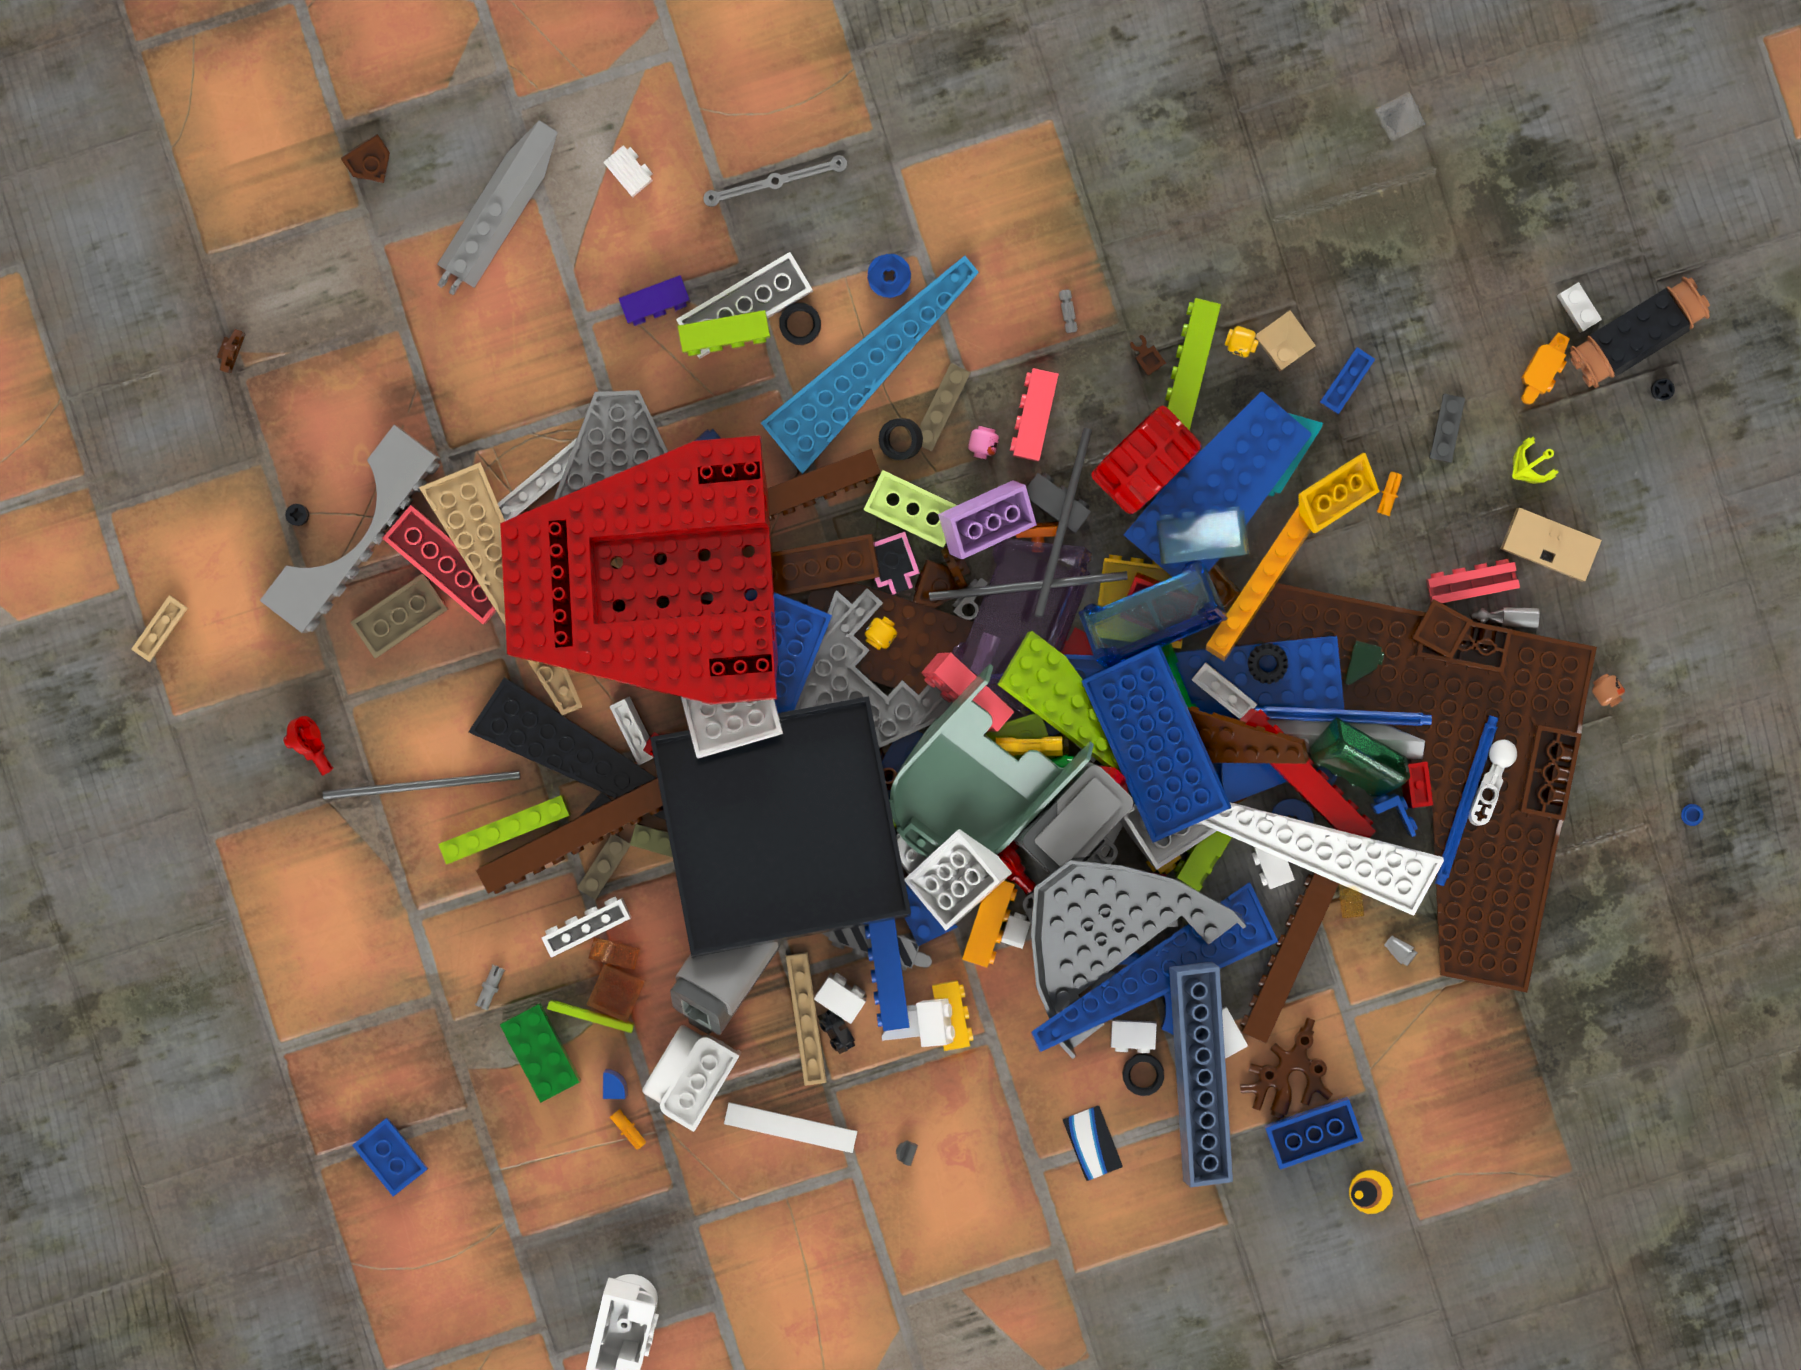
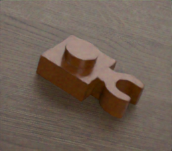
(1149, 358)

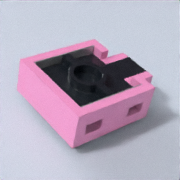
(895, 563)

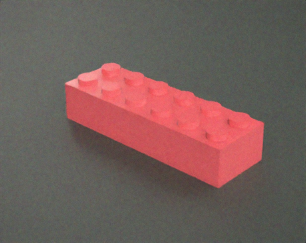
(439, 560)

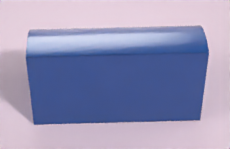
(614, 1085)

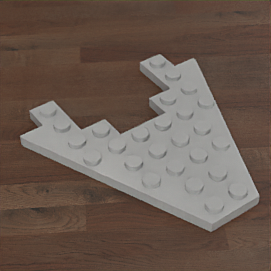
(611, 440)
(837, 679)

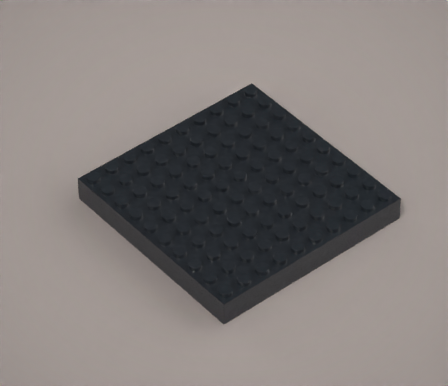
(782, 831)

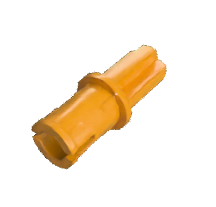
(1389, 493)
(628, 1129)

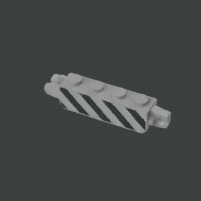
(856, 939)

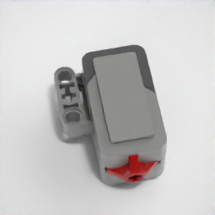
(1078, 819)

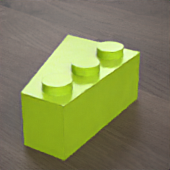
(1201, 859)

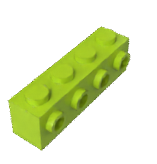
(723, 332)

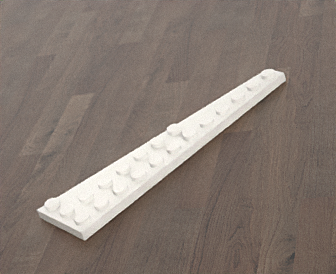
(1361, 863)

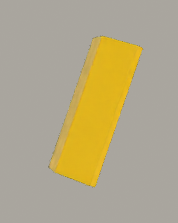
(1337, 493)

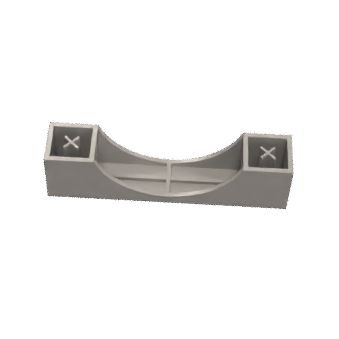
(307, 593)

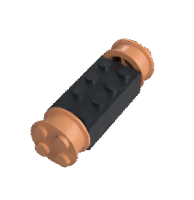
(1640, 332)

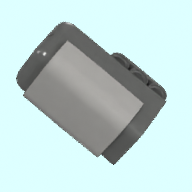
(716, 984)

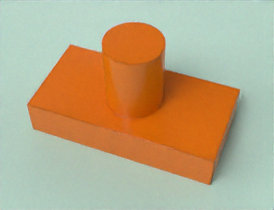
(1040, 531)

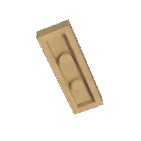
(159, 628)

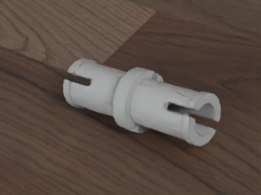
(490, 987)

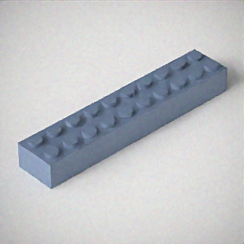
(1201, 1074)

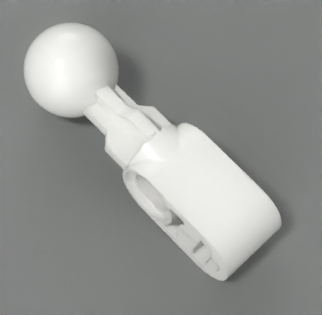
(1502, 755)

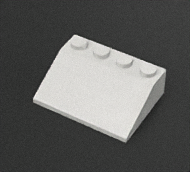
(1168, 848)
(957, 878)

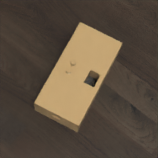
(1550, 544)

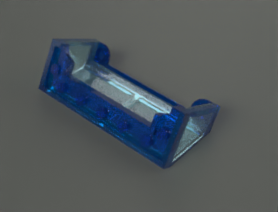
(1153, 616)

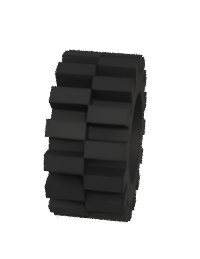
(1258, 653)

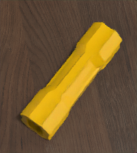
(1047, 745)

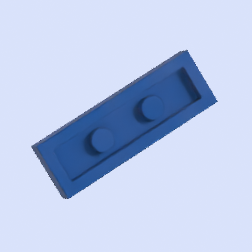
(1347, 380)

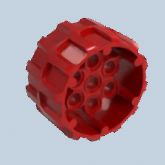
(1146, 460)

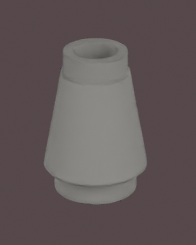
(1400, 950)

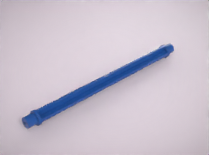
(1347, 716)
(1467, 799)

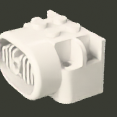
(690, 1075)
(624, 1324)

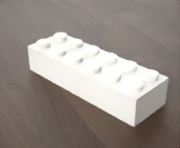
(767, 289)

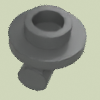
(906, 1152)

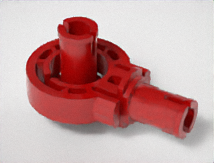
(307, 742)
(1013, 862)

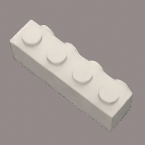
(582, 929)

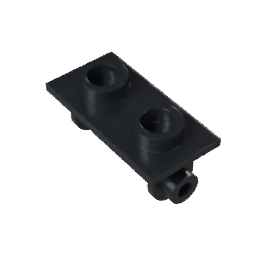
(840, 1040)

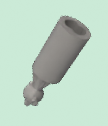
(1510, 617)

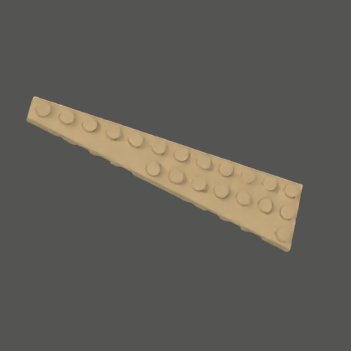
(473, 521)

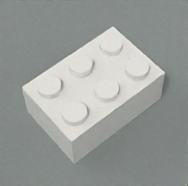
(841, 997)

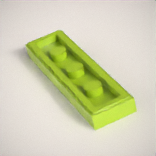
(590, 1016)

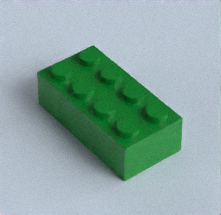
(540, 1052)

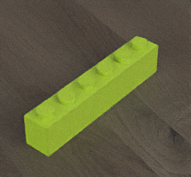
(1192, 359)
(504, 829)

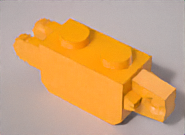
(1543, 367)

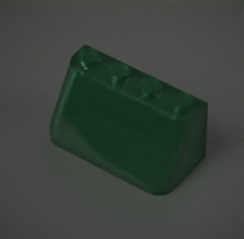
(1360, 759)

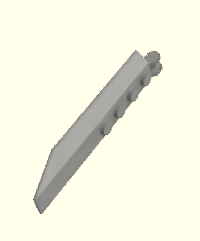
(498, 207)
(1400, 741)

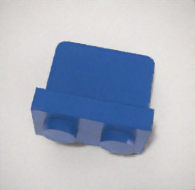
(1387, 802)

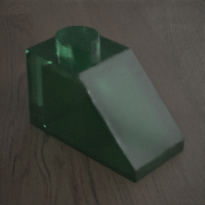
(1363, 661)

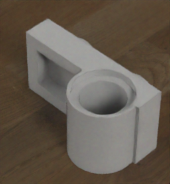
(960, 602)

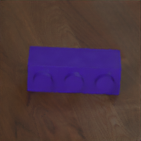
(655, 300)

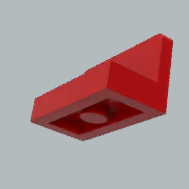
(1418, 788)

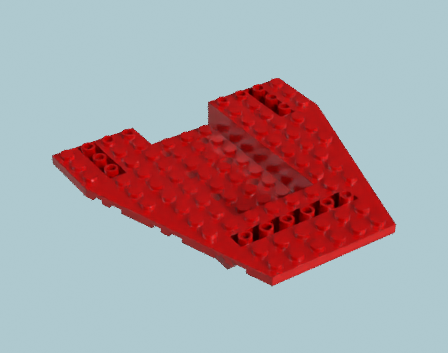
(675, 505)

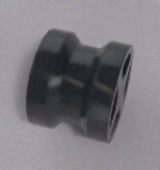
(1665, 386)
(301, 514)

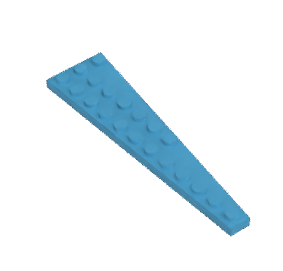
(830, 401)

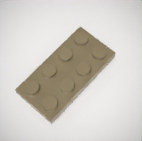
(399, 615)

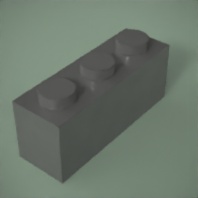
(1051, 500)

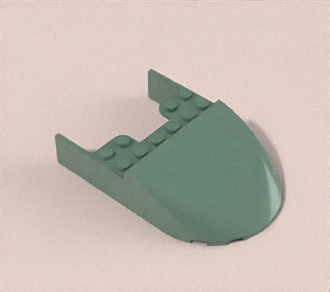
(970, 782)

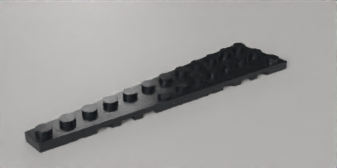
(546, 737)

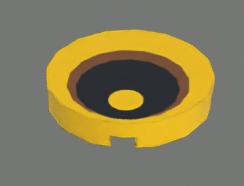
(1370, 1191)

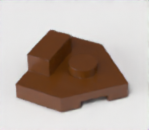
(368, 160)
(230, 349)
(957, 567)
(932, 579)

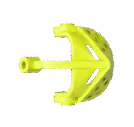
(1523, 471)

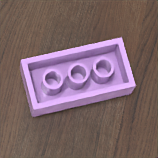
(987, 519)

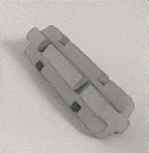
(1068, 311)

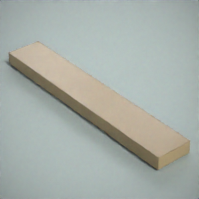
(806, 1018)

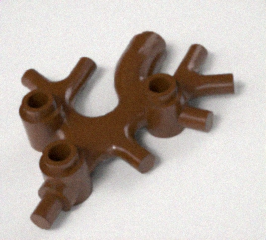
(1288, 1062)

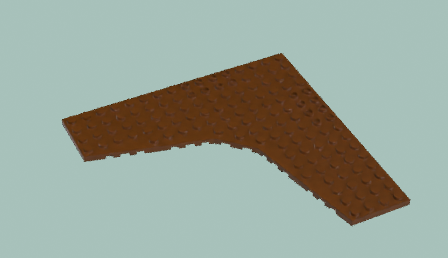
(1539, 693)

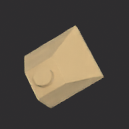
(1285, 340)

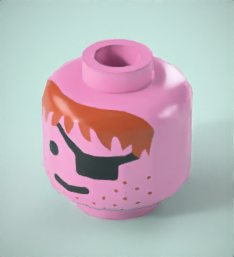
(983, 442)

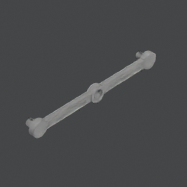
(837, 164)

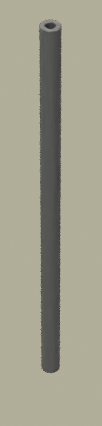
(1061, 529)
(1026, 586)
(420, 785)

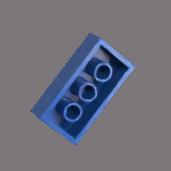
(1313, 1133)

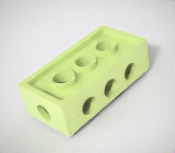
(898, 515)

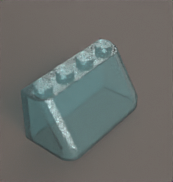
(1202, 536)

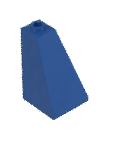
(1246, 779)

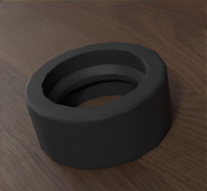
(794, 308)
(884, 439)
(1159, 1074)

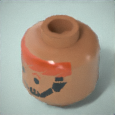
(1608, 690)

